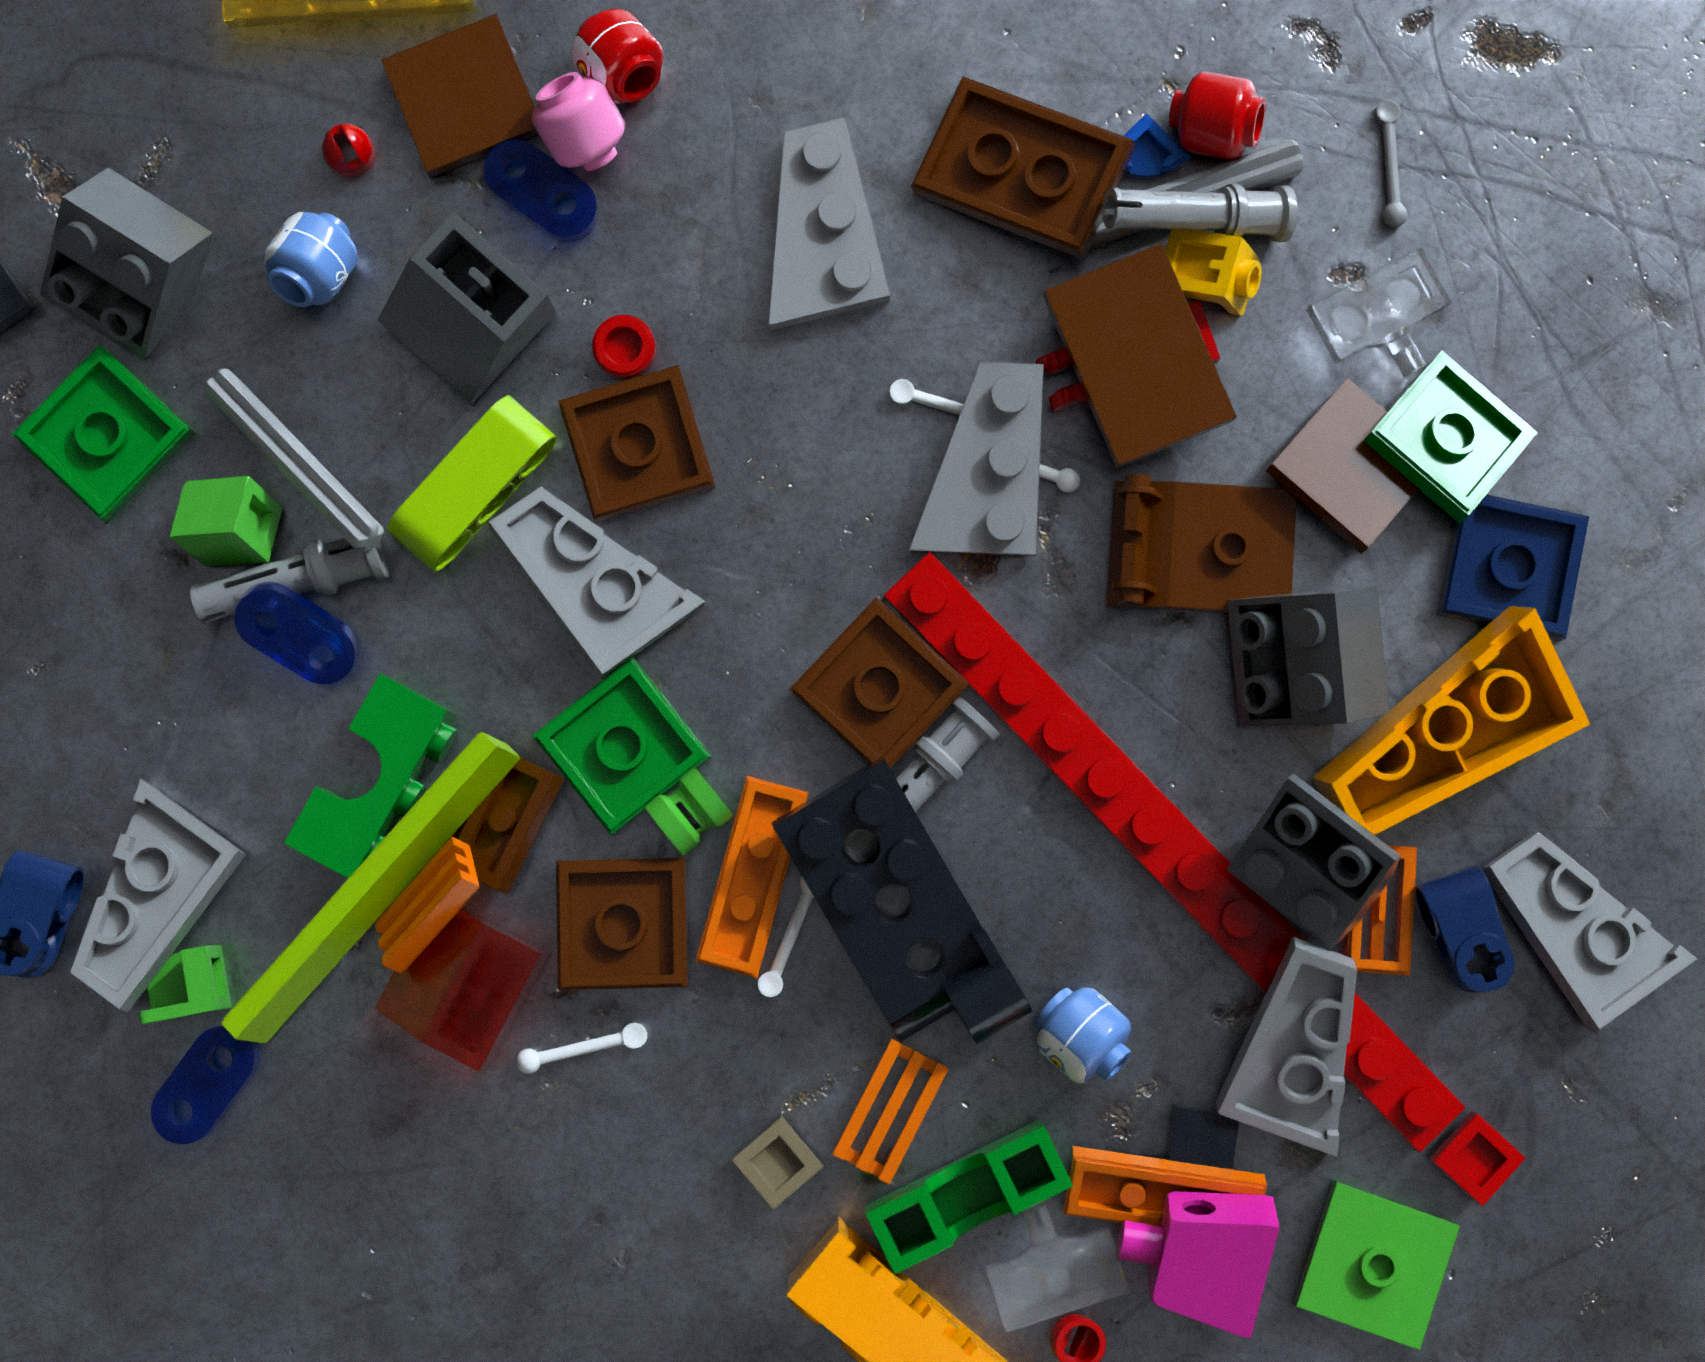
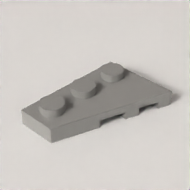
(823, 231)
(990, 470)
(589, 582)
(156, 892)
(1583, 935)
(1295, 1050)

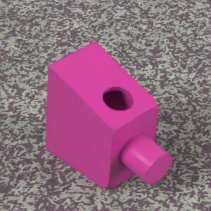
(1207, 1256)

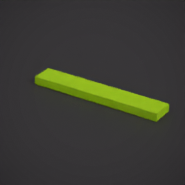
(371, 889)

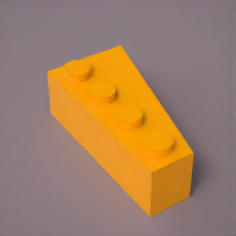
(1460, 725)
(872, 1310)

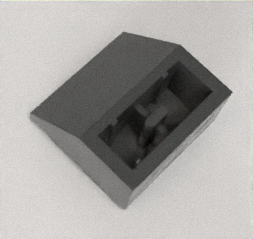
(123, 260)
(464, 308)
(1308, 657)
(1314, 863)

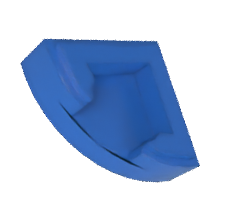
(1154, 153)

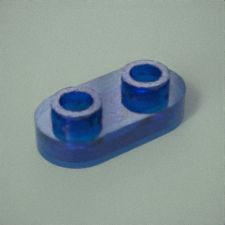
(539, 189)
(299, 631)
(204, 1086)

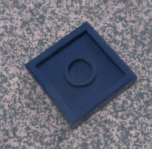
(1516, 558)

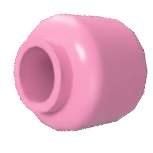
(578, 121)

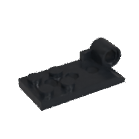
(969, 970)

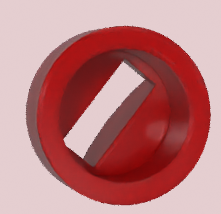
(359, 142)
(1087, 1344)

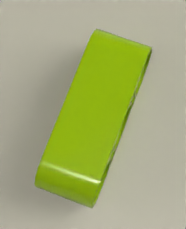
(471, 483)

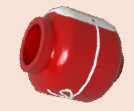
(618, 54)

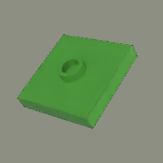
(1376, 1265)

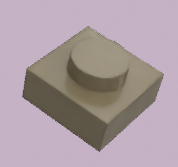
(777, 1162)

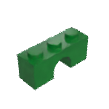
(407, 737)
(966, 1193)

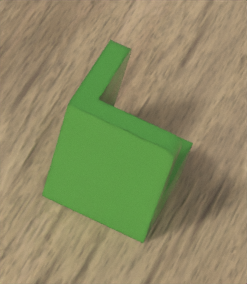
(226, 521)
(188, 985)

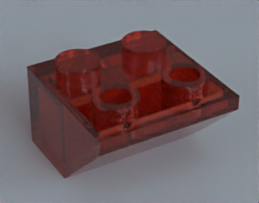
(464, 989)

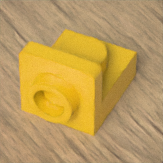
(1214, 267)

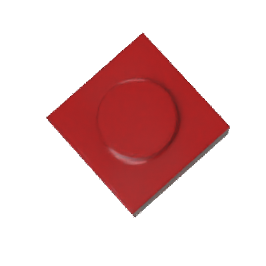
(1477, 1158)

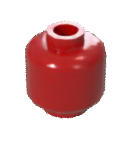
(1218, 115)

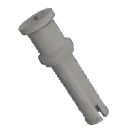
(1226, 212)
(318, 568)
(936, 760)

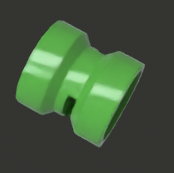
(701, 803)

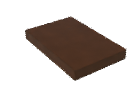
(1022, 167)
(1139, 355)

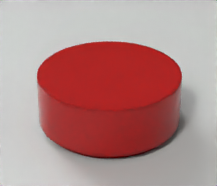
(624, 347)

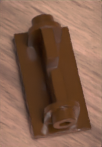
(1142, 542)

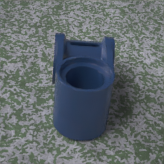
(36, 909)
(1464, 916)

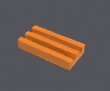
(427, 905)
(1403, 925)
(865, 1160)

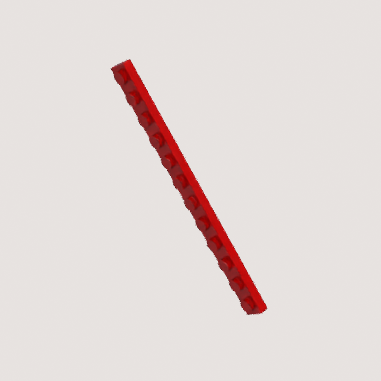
(1154, 831)

